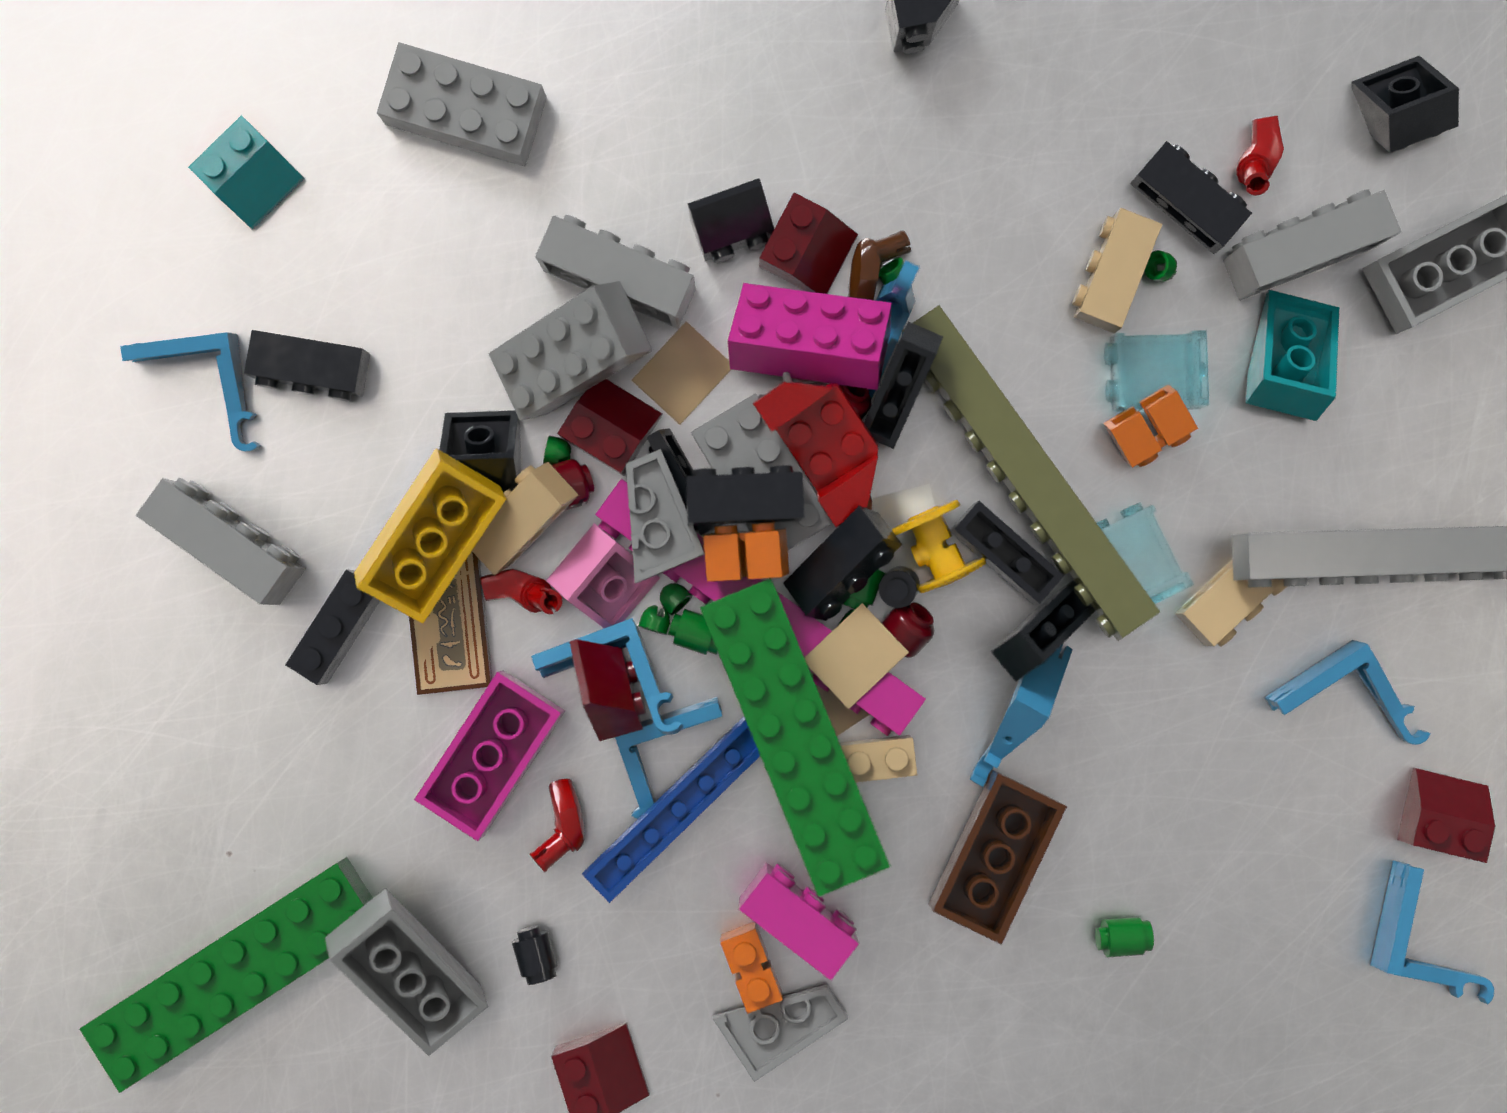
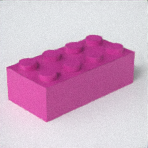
(810, 336)
(489, 755)

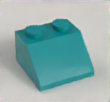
(246, 172)

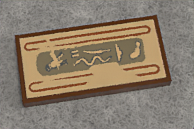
(453, 640)

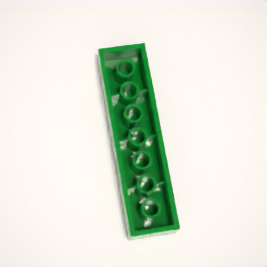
(795, 737)
(224, 978)

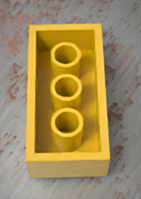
(429, 536)

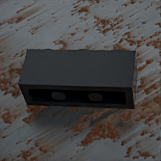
(1191, 197)
(306, 365)
(902, 383)
(744, 496)
(1007, 553)
(842, 564)
(332, 631)
(1042, 632)

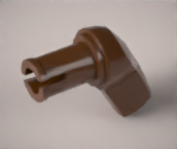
(869, 259)

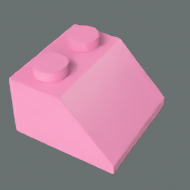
(600, 579)

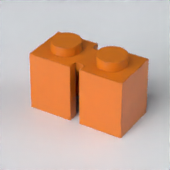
(1167, 416)
(748, 554)
(744, 955)

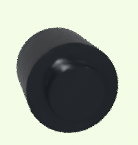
(899, 587)
(535, 955)

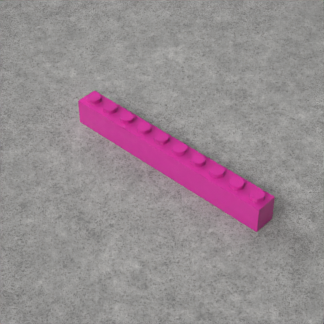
(888, 701)

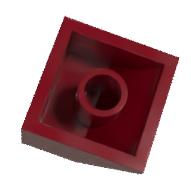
(807, 246)
(610, 425)
(607, 689)
(1448, 816)
(600, 1072)

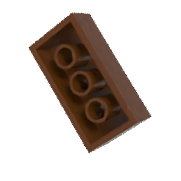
(996, 857)

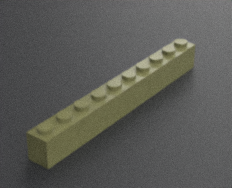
(1035, 483)

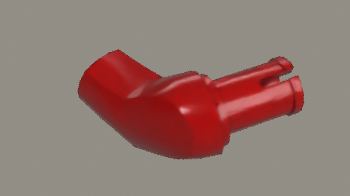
(1261, 156)
(523, 588)
(568, 824)

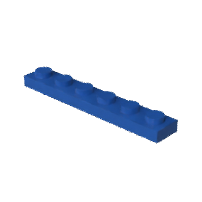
(673, 812)

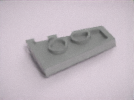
(657, 518)
(781, 1029)

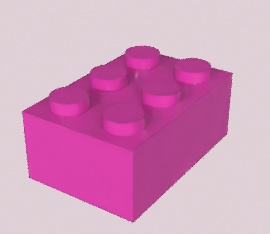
(799, 919)

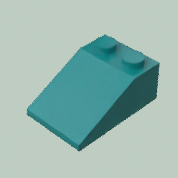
(1294, 356)

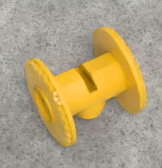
(932, 549)

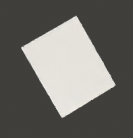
(897, 509)

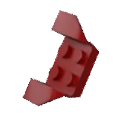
(825, 441)

